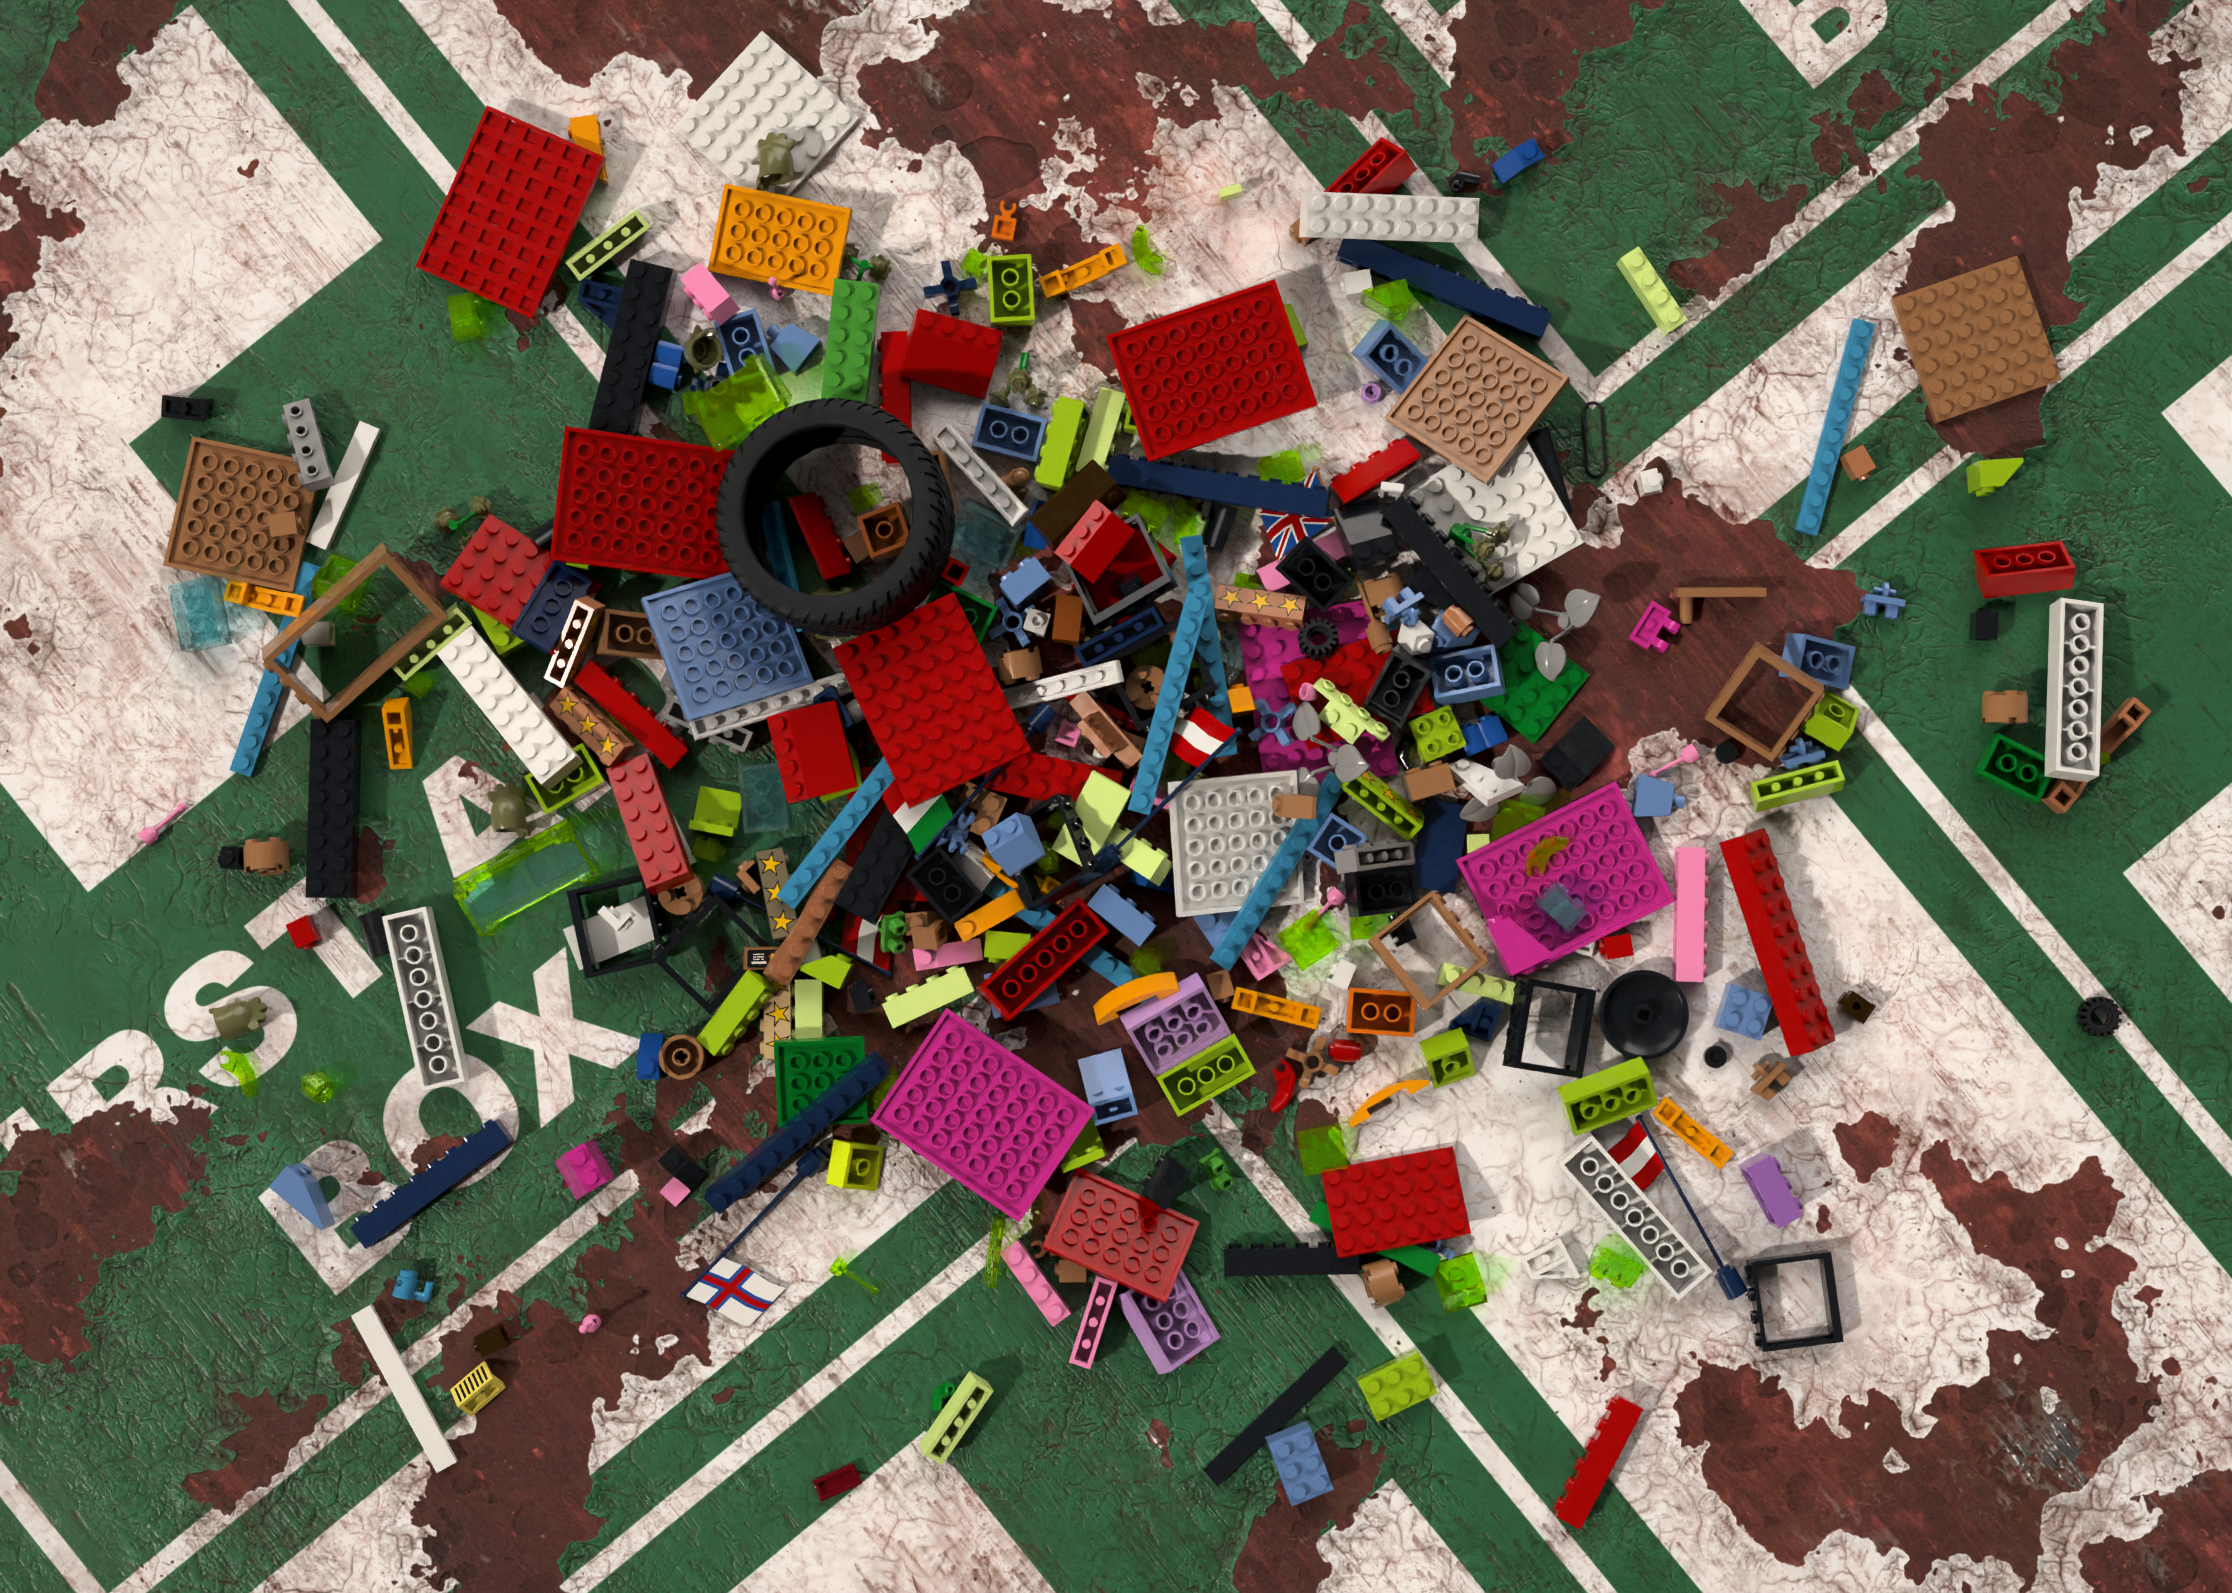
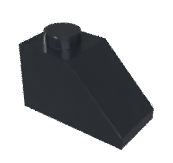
(683, 1166)

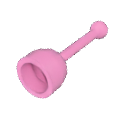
(774, 290)
(1688, 754)
(150, 835)
(1334, 897)
(589, 1325)

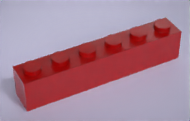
(895, 390)
(632, 715)
(1597, 1461)

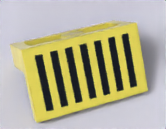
(476, 1389)

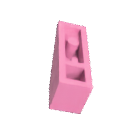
(948, 954)

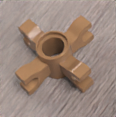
(1316, 1051)

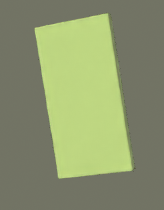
(1099, 809)

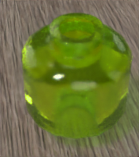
(1051, 862)
(1145, 962)
(317, 1087)

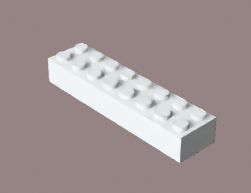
(1389, 217)
(2074, 690)
(510, 708)
(426, 998)
(1633, 1216)

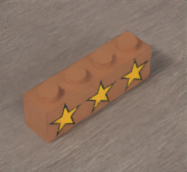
(1260, 607)
(574, 641)
(591, 725)

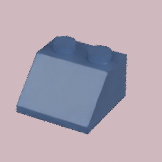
(1446, 641)
(1014, 843)

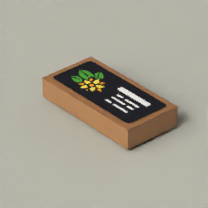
(758, 957)

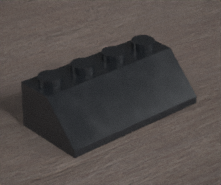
(1544, 449)

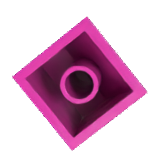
(1513, 945)
(584, 1169)

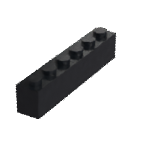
(1286, 1260)

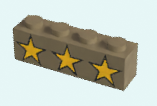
(773, 877)

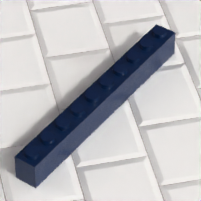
(1446, 287)
(1220, 488)
(797, 1132)

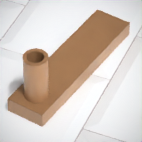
(1687, 593)

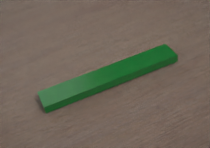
(1411, 1256)

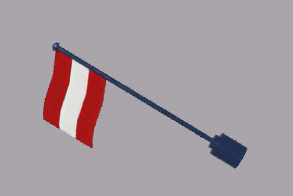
(1197, 742)
(859, 936)
(1643, 1163)

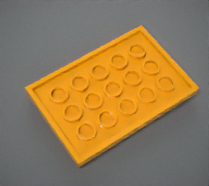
(779, 238)

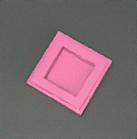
(1068, 734)
(675, 1191)

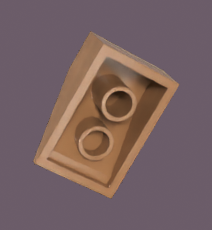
(625, 636)

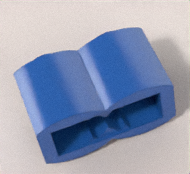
(667, 366)
(1482, 735)

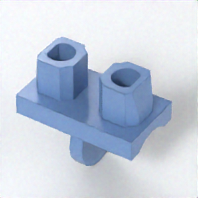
(1891, 605)
(1405, 609)
(1802, 753)

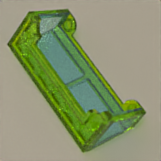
(524, 875)

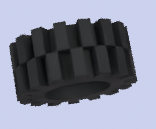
(1312, 629)
(2112, 1016)

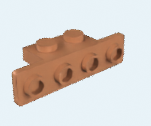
(1104, 731)

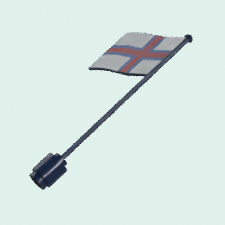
(733, 1286)

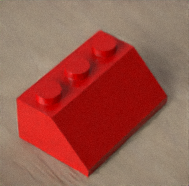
(1095, 542)

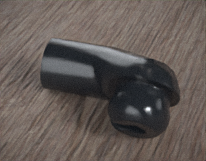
(1462, 179)
(1403, 750)

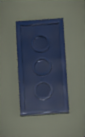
(550, 606)
(1439, 846)

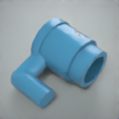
(407, 1284)

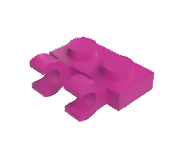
(1650, 624)

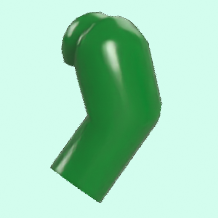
(940, 1393)

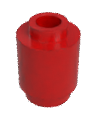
(1344, 1050)

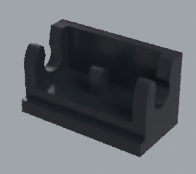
(186, 407)

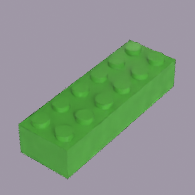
(851, 340)

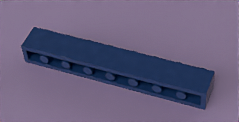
(431, 1184)

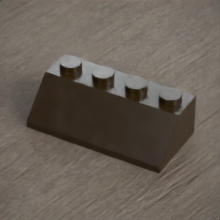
(1069, 503)

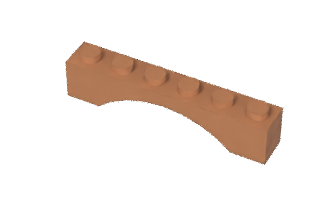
(2112, 734)
(796, 945)

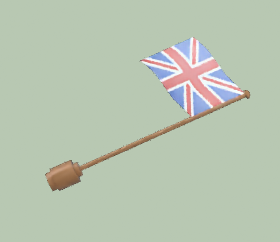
(1286, 532)

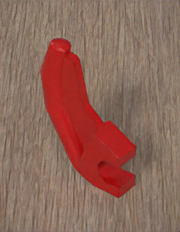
(1286, 1085)

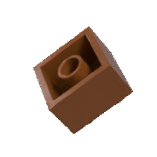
(885, 531)
(1068, 620)

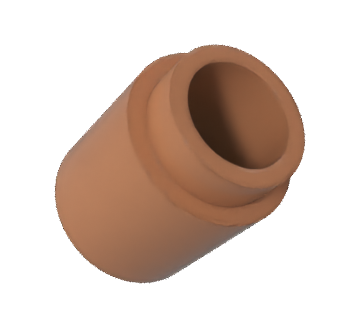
(1458, 621)

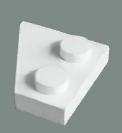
(1550, 1262)

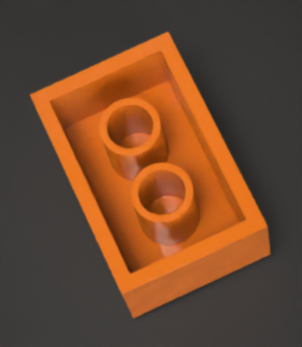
(1380, 1012)

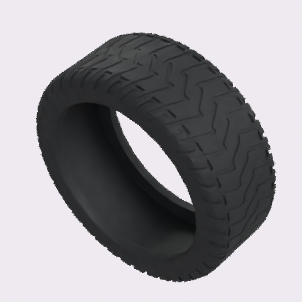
(770, 452)

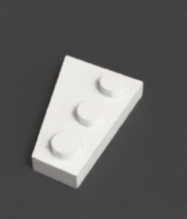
(1483, 782)

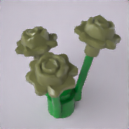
(1482, 549)

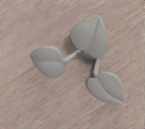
(1580, 609)
(1345, 760)
(1511, 765)

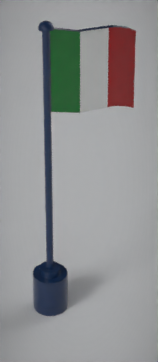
(930, 819)

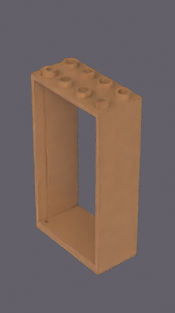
(324, 605)

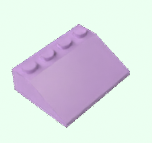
(1175, 1026)
(1169, 1330)

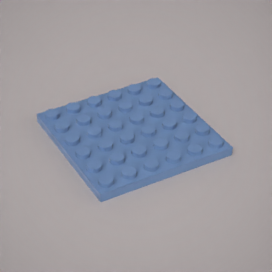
(723, 647)

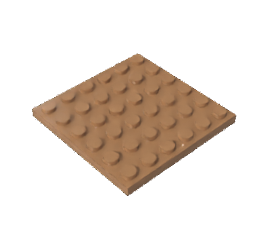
(1975, 339)
(1477, 399)
(224, 515)

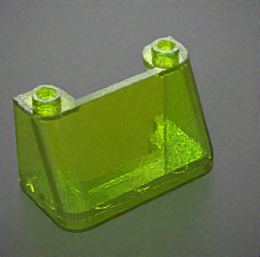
(740, 402)

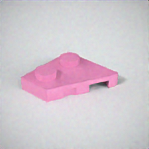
(1263, 956)

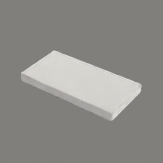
(607, 941)

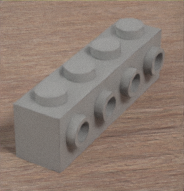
(308, 445)
(738, 739)
(1373, 857)

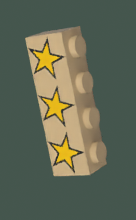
(777, 1018)

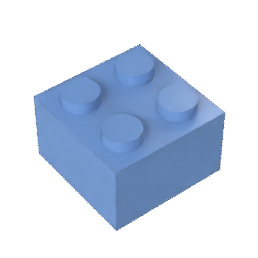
(1331, 837)
(1743, 1012)

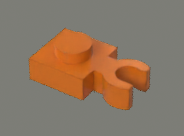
(1004, 225)

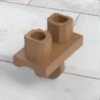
(1762, 1086)

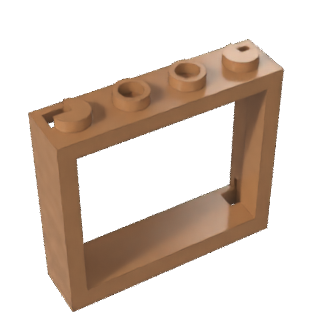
(1734, 681)
(1452, 920)

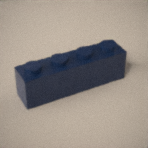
(1118, 636)

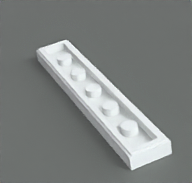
(980, 474)
(346, 482)
(1064, 685)

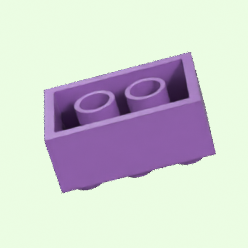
(1771, 1189)

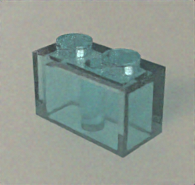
(1560, 906)

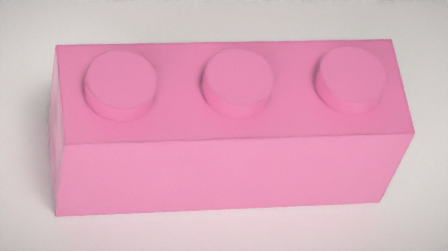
(708, 294)

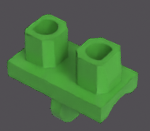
(892, 931)
(1217, 1171)

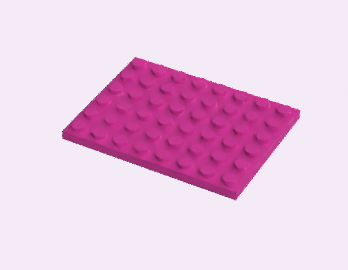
(1270, 648)
(1601, 866)
(982, 1115)

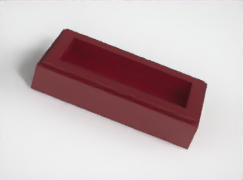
(837, 1481)

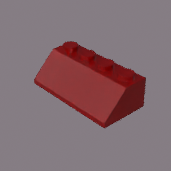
(1376, 171)
(1369, 475)
(820, 537)
(2024, 569)

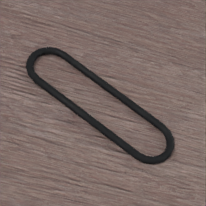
(1585, 439)

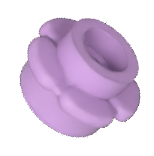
(1377, 393)

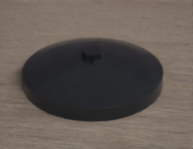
(1643, 1014)

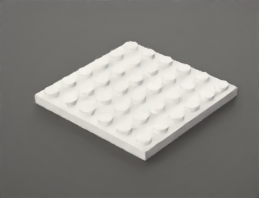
(759, 96)
(1518, 496)
(1226, 840)

